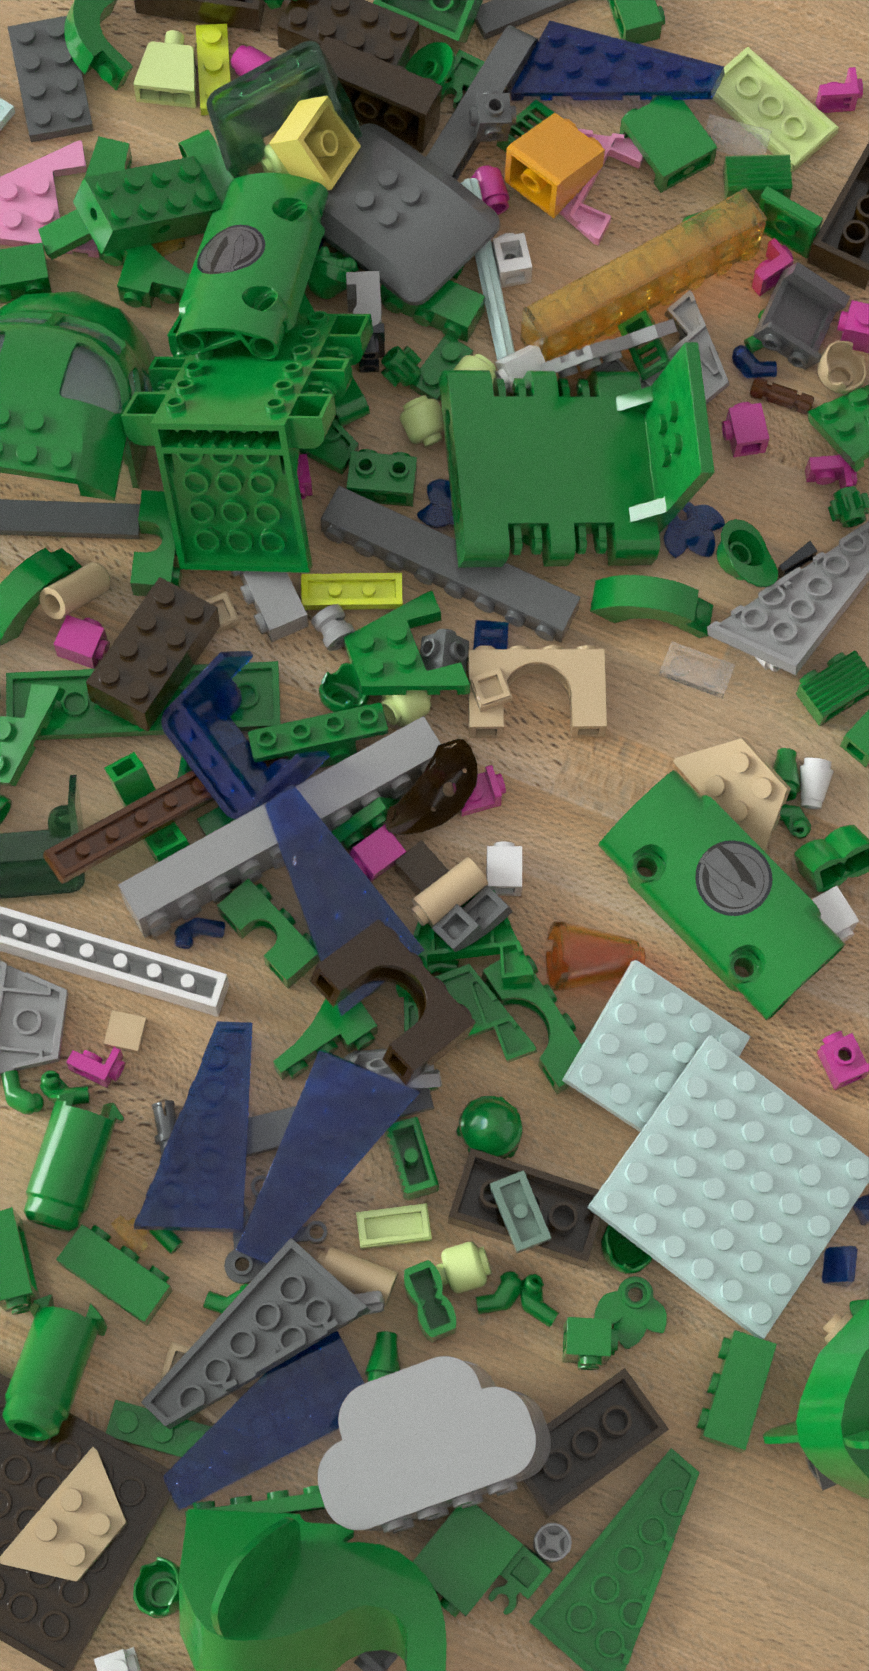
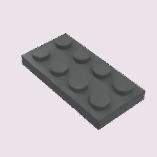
(49, 80)

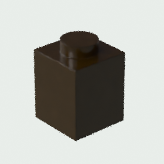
(419, 867)

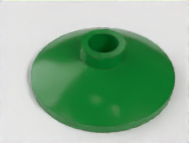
(433, 62)

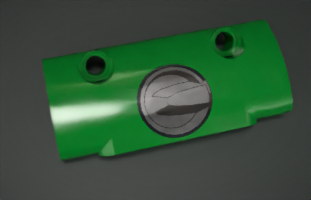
(253, 265)
(721, 893)

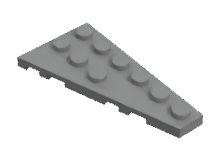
(800, 607)

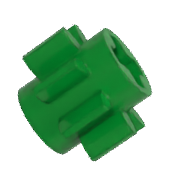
(401, 366)
(849, 507)

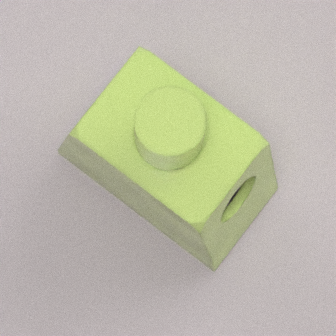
(167, 73)

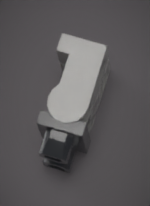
(365, 298)

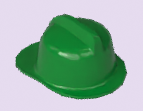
(745, 554)

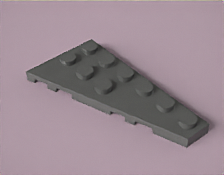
(270, 1321)

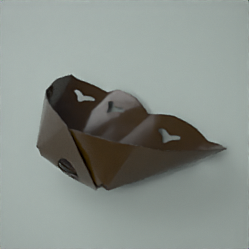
(416, 812)

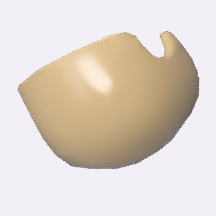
(841, 368)

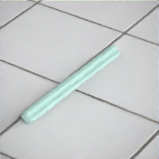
(492, 290)

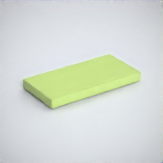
(763, 98)

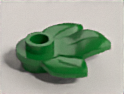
(632, 1317)

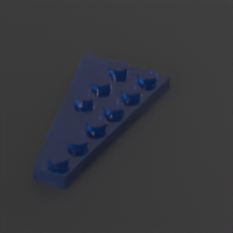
(607, 68)
(329, 884)
(329, 1133)
(206, 1155)
(270, 1421)

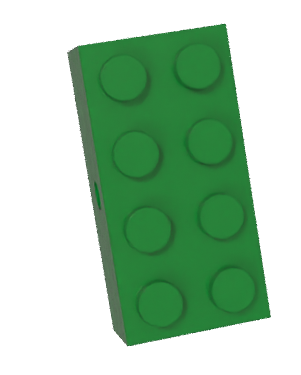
(146, 204)

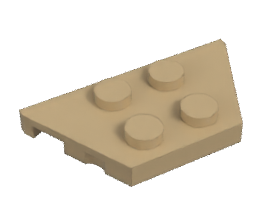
(740, 785)
(71, 1525)

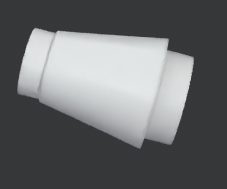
(814, 781)

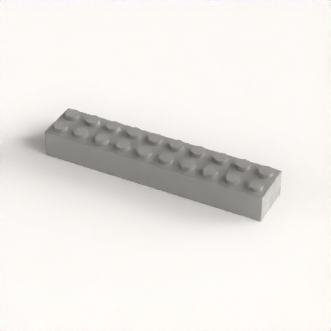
(248, 845)

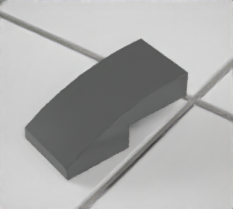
(477, 918)

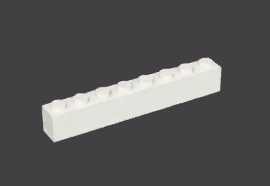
(112, 962)

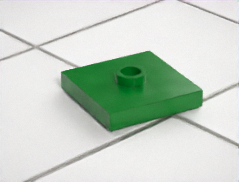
(789, 222)

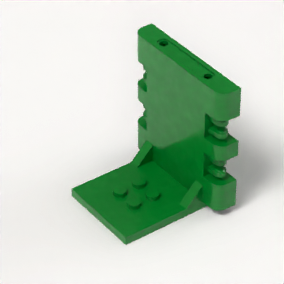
(233, 436)
(573, 466)

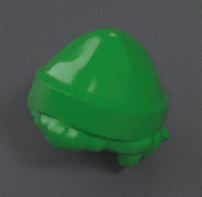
(329, 273)
(491, 1126)

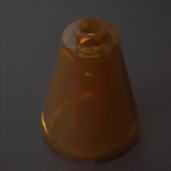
(587, 956)

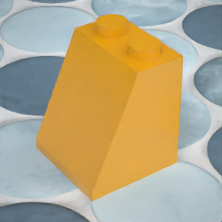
(552, 163)

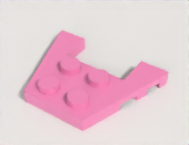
(31, 200)
(584, 218)

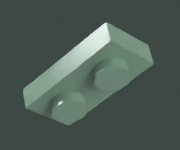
(520, 1211)

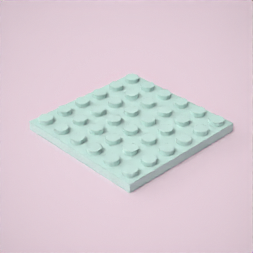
(733, 1187)

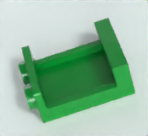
(669, 140)
(466, 1558)

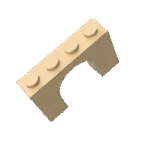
(577, 670)

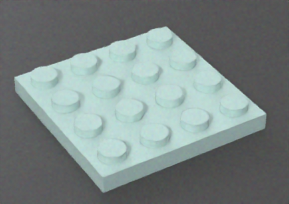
(644, 1045)

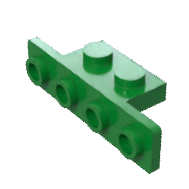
(327, 732)

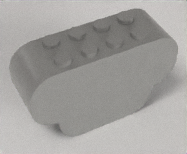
(428, 1444)

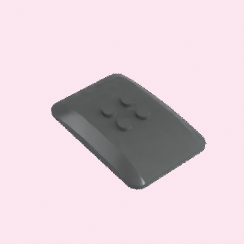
(404, 217)

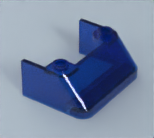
(217, 749)

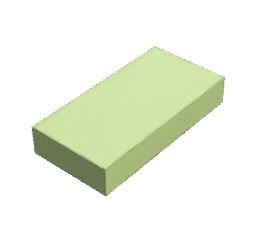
(393, 1226)

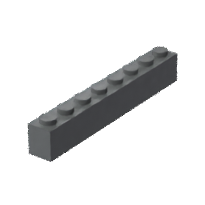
(433, 559)

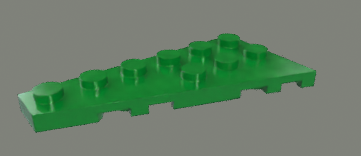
(609, 1590)

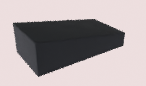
(798, 559)

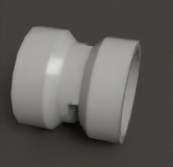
(332, 626)
(552, 1537)

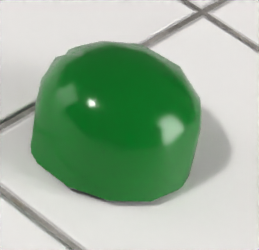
(341, 690)
(622, 1253)
(157, 1588)

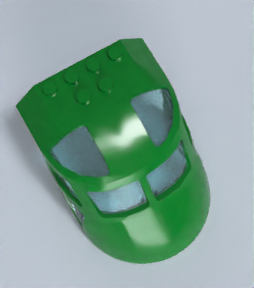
(63, 390)

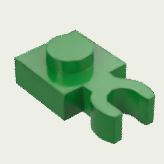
(462, 75)
(523, 1575)

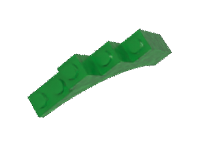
(144, 270)
(353, 1029)

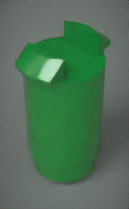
(68, 1162)
(50, 1368)

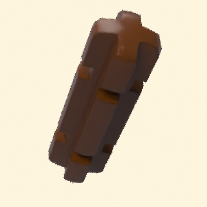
(781, 395)

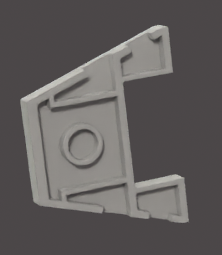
(689, 318)
(608, 350)
(29, 1020)

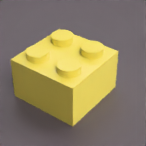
(315, 142)

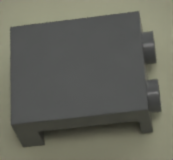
(799, 315)

